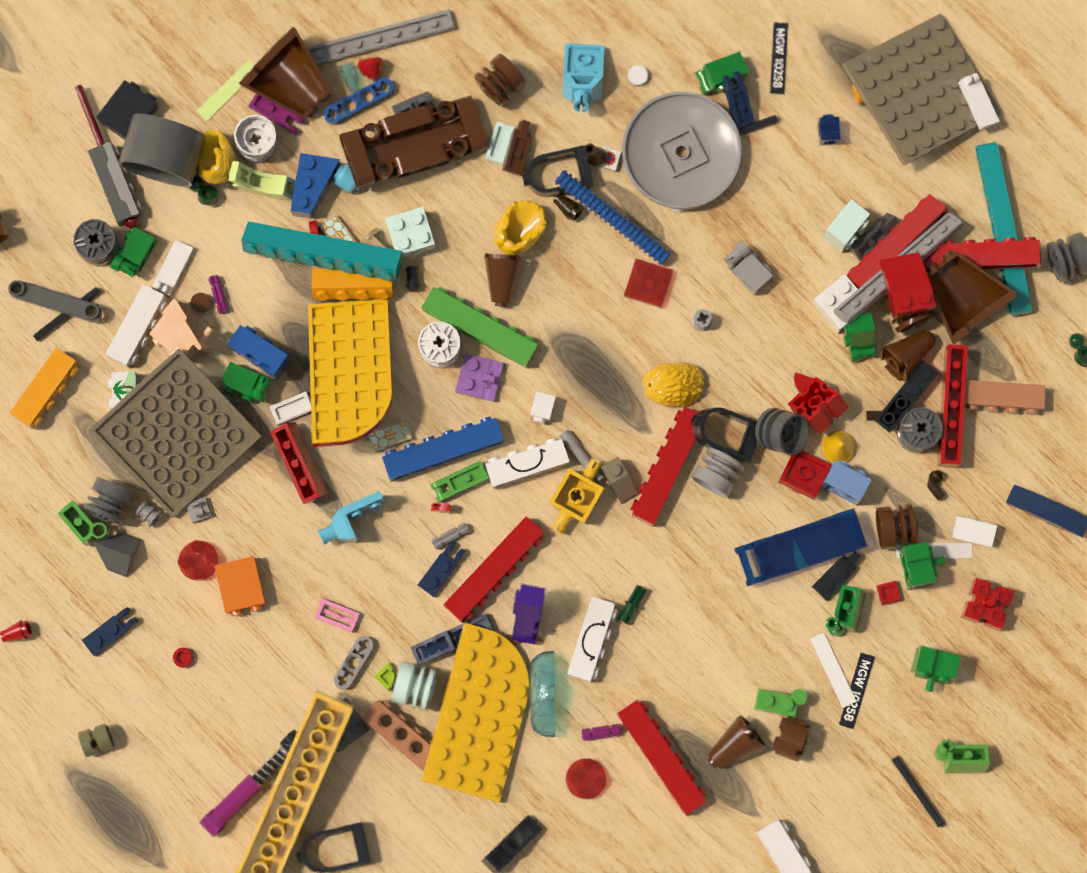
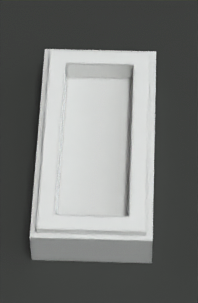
(291, 408)

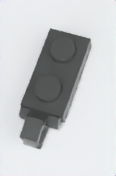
(873, 235)

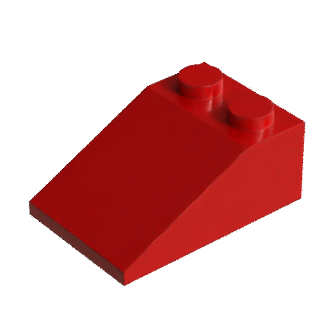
(907, 285)

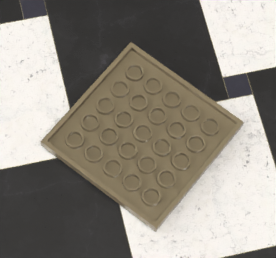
(915, 88)
(175, 432)

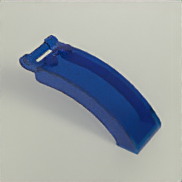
(802, 547)

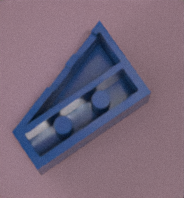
(311, 183)
(259, 351)

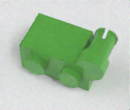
(779, 703)
(963, 757)

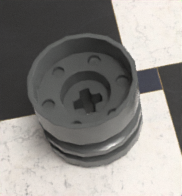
(96, 253)
(1068, 258)
(782, 431)
(913, 440)
(109, 501)

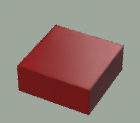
(888, 593)

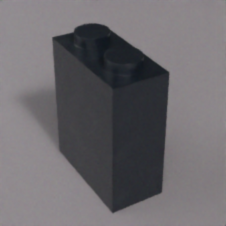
(123, 104)

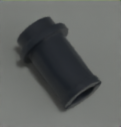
(412, 279)

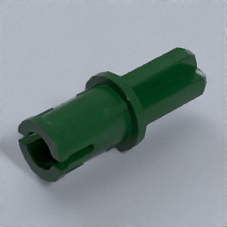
(632, 604)

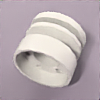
(257, 127)
(439, 356)

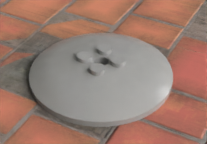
(687, 123)

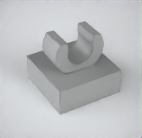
(198, 510)

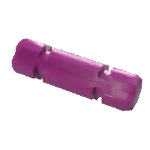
(218, 294)
(601, 732)

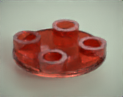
(198, 560)
(585, 778)

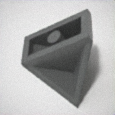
(118, 552)

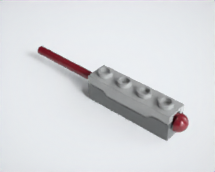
(110, 173)

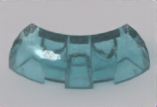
(543, 694)

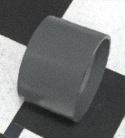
(162, 150)

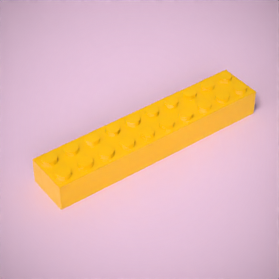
(296, 785)

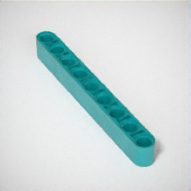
(1002, 220)

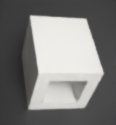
(542, 407)

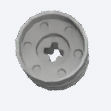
(716, 474)

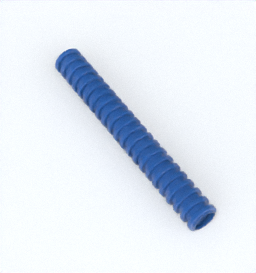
(612, 217)

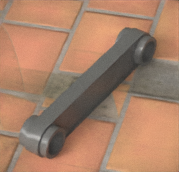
(54, 301)

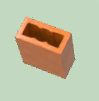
(240, 586)

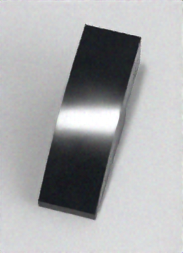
(511, 845)

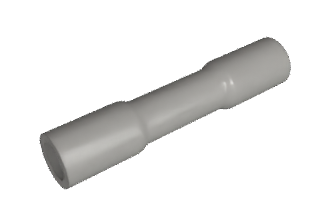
(573, 445)

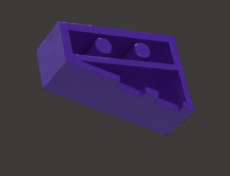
(528, 611)

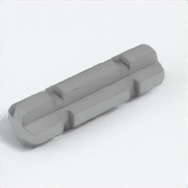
(450, 535)

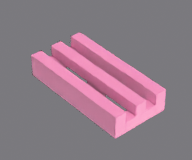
(353, 621)

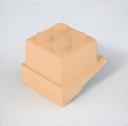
(180, 329)

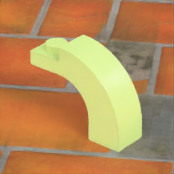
(261, 183)

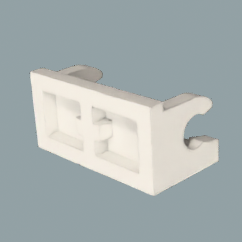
(974, 530)

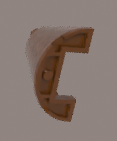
(289, 77)
(965, 293)

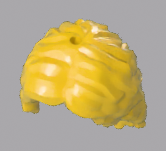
(215, 158)
(519, 227)
(674, 384)

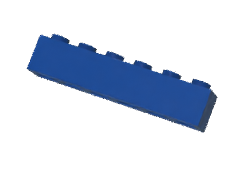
(442, 449)

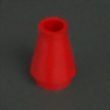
(18, 631)

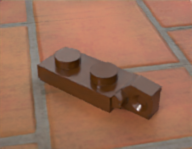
(518, 149)

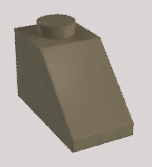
(619, 480)

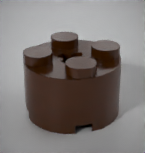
(792, 738)

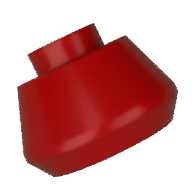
(371, 67)

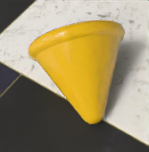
(838, 446)

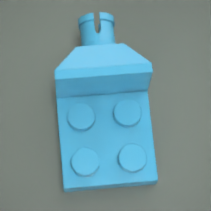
(583, 74)
(341, 526)

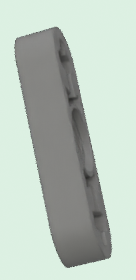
(366, 652)

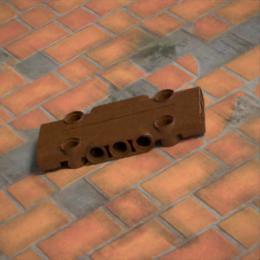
(414, 141)

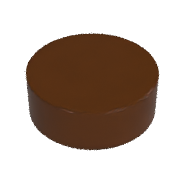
(200, 302)

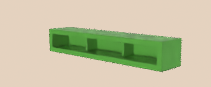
(480, 327)

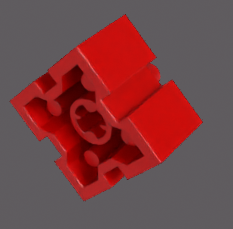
(818, 405)
(987, 604)

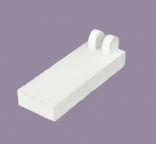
(978, 101)
(172, 268)

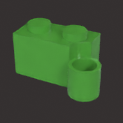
(81, 523)

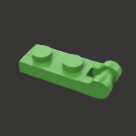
(460, 481)

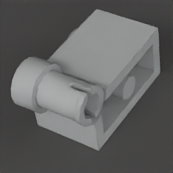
(748, 268)

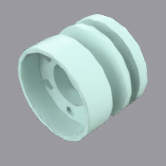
(414, 685)

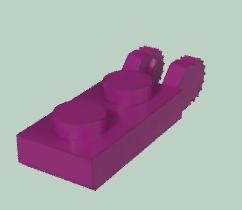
(274, 113)

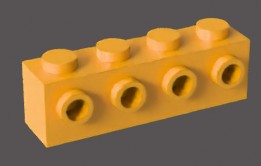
(336, 284)
(44, 388)

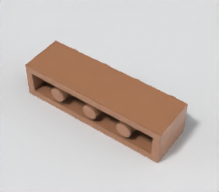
(1004, 396)

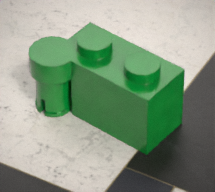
(712, 73)
(134, 253)
(860, 337)
(245, 382)
(847, 611)

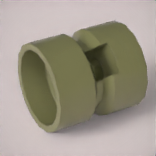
(103, 740)

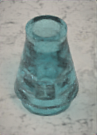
(350, 76)

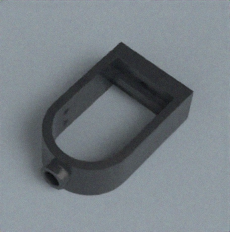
(582, 163)
(748, 441)
(360, 845)

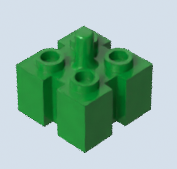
(918, 565)
(935, 666)

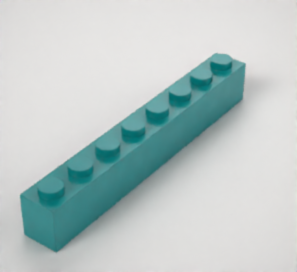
(322, 251)

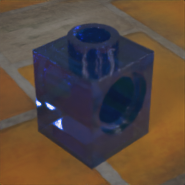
(829, 130)

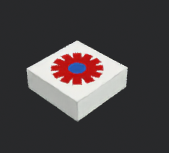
(611, 159)

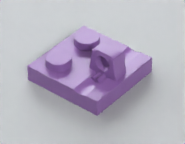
(479, 377)

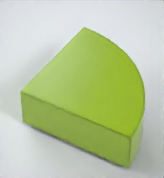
(386, 676)

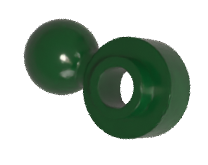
(206, 194)
(1077, 342)

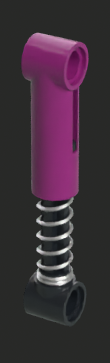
(246, 790)

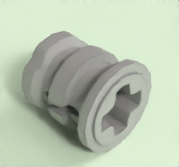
(699, 325)
(148, 513)

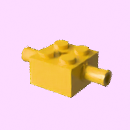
(581, 508)

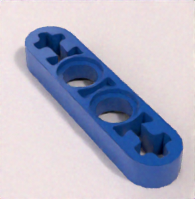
(357, 99)

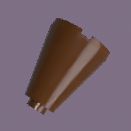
(502, 276)
(907, 354)
(736, 744)

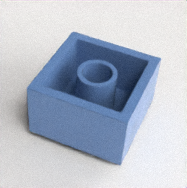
(846, 482)

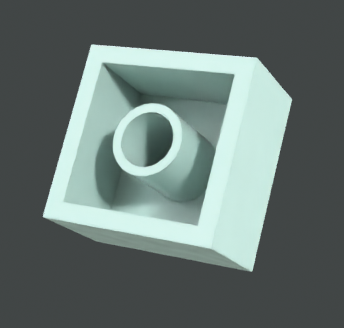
(847, 224)
(410, 232)

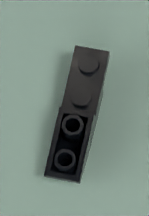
(906, 396)

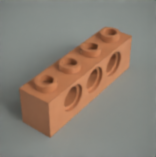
(373, 718)

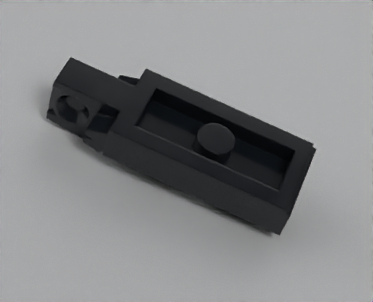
(836, 575)

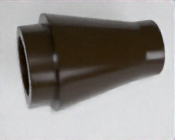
(595, 154)
(568, 207)

